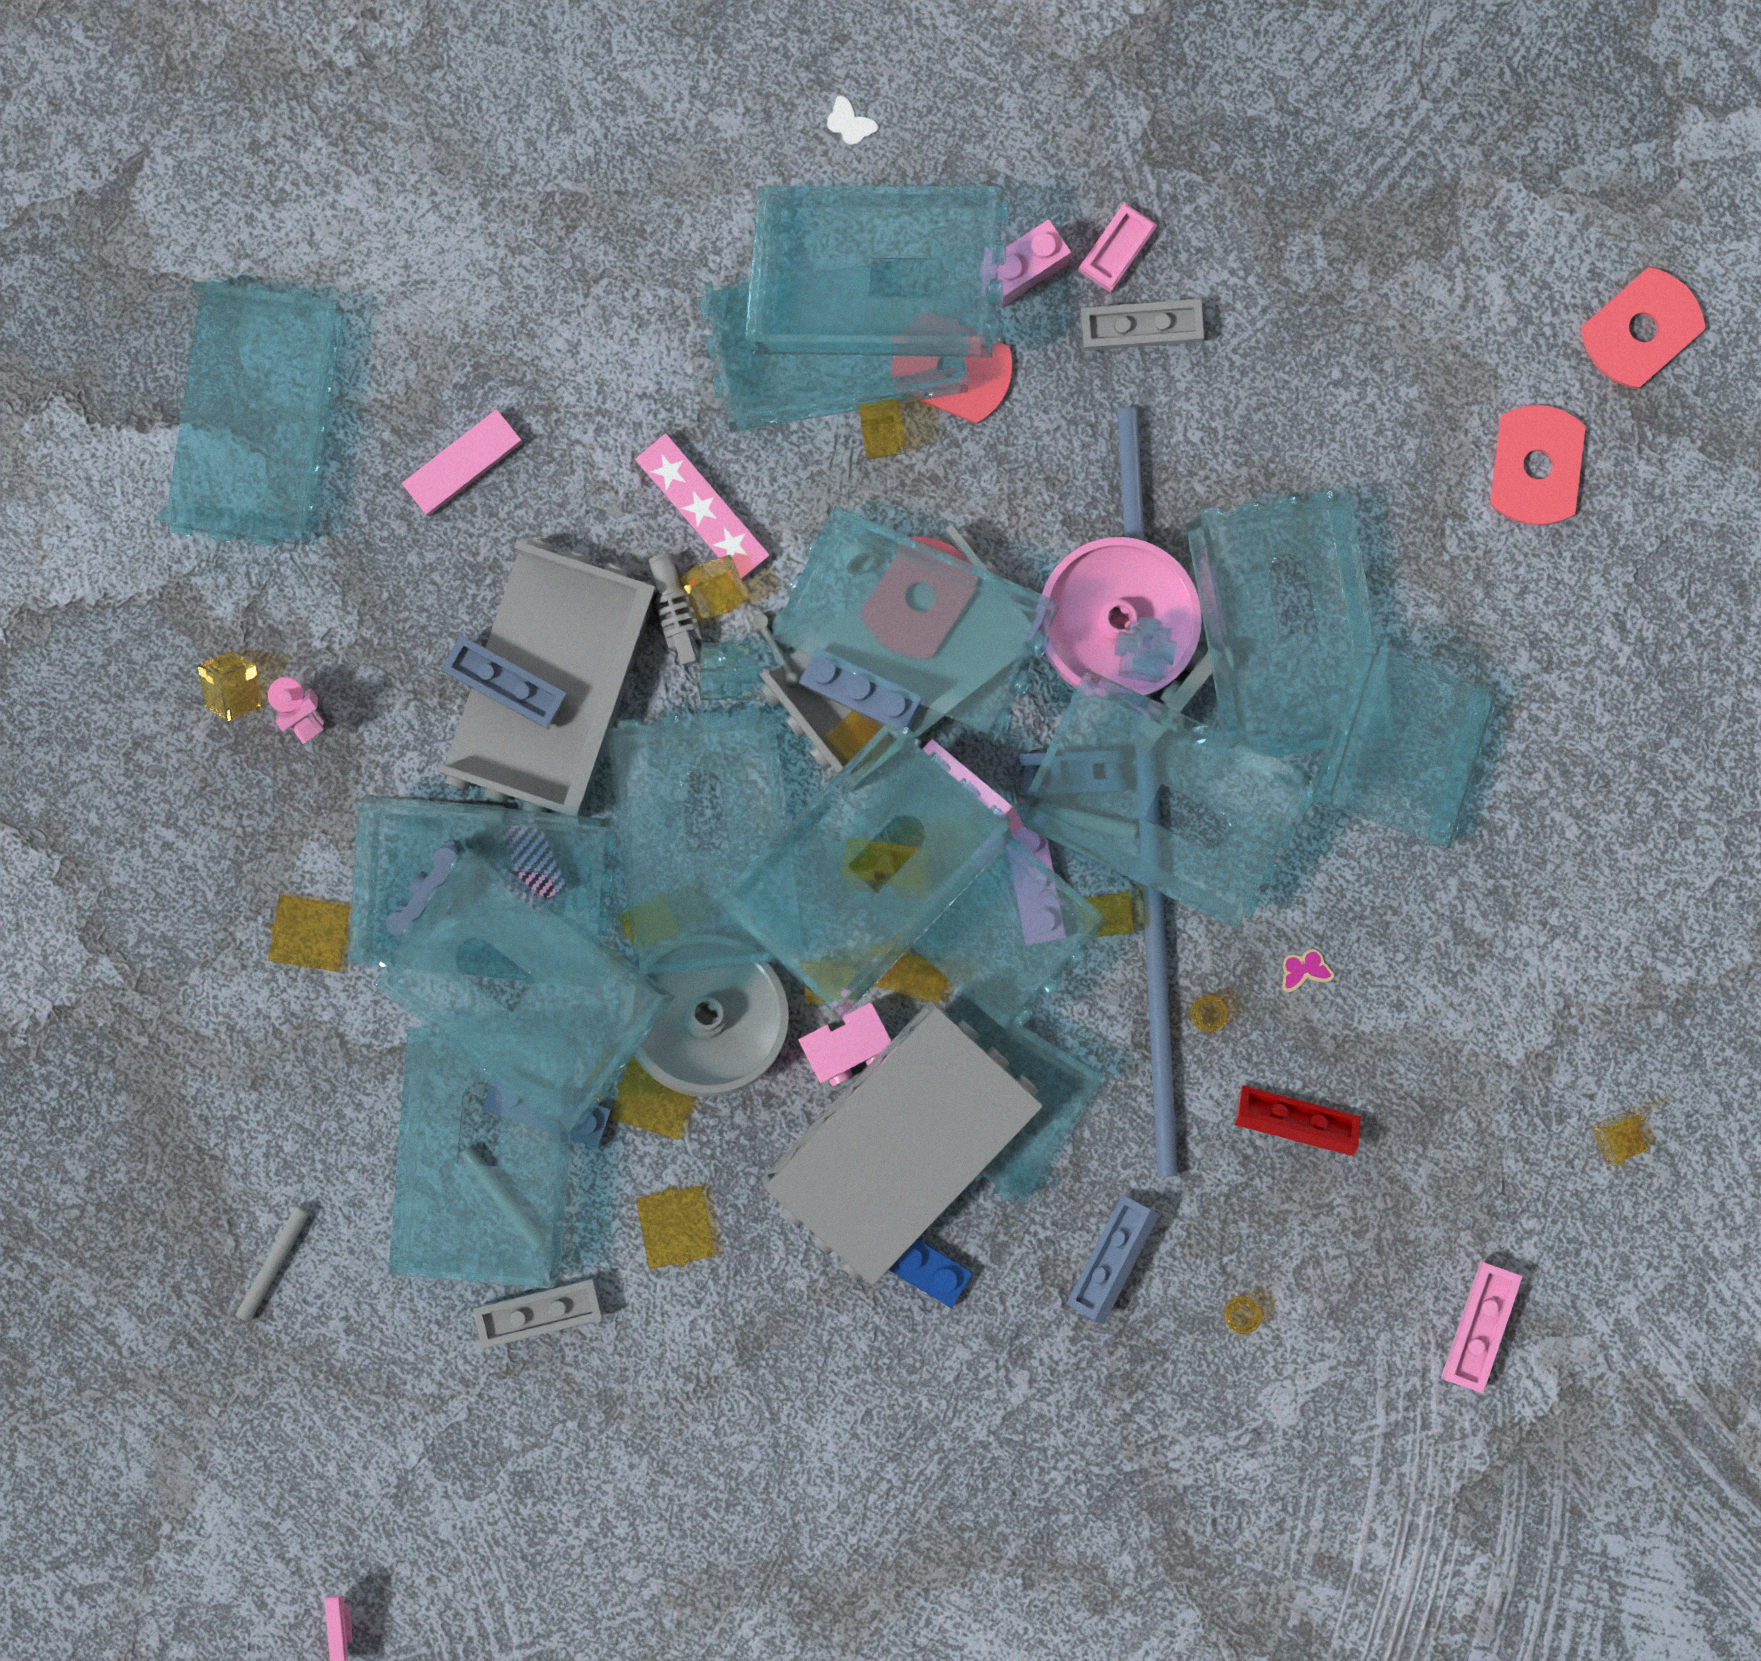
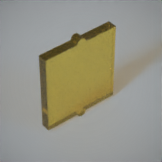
(309, 933)
(649, 1104)
(675, 1227)

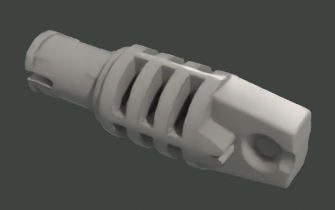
(675, 610)

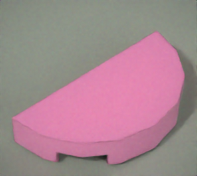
(338, 1626)

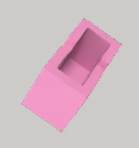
(1032, 260)
(847, 1046)

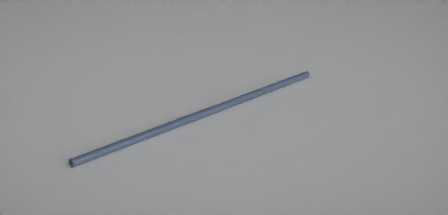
(1152, 900)

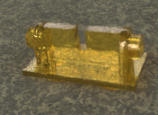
(914, 978)

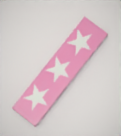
(701, 505)

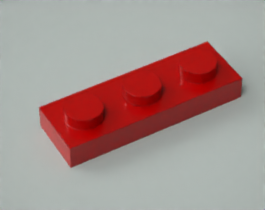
(1298, 1120)

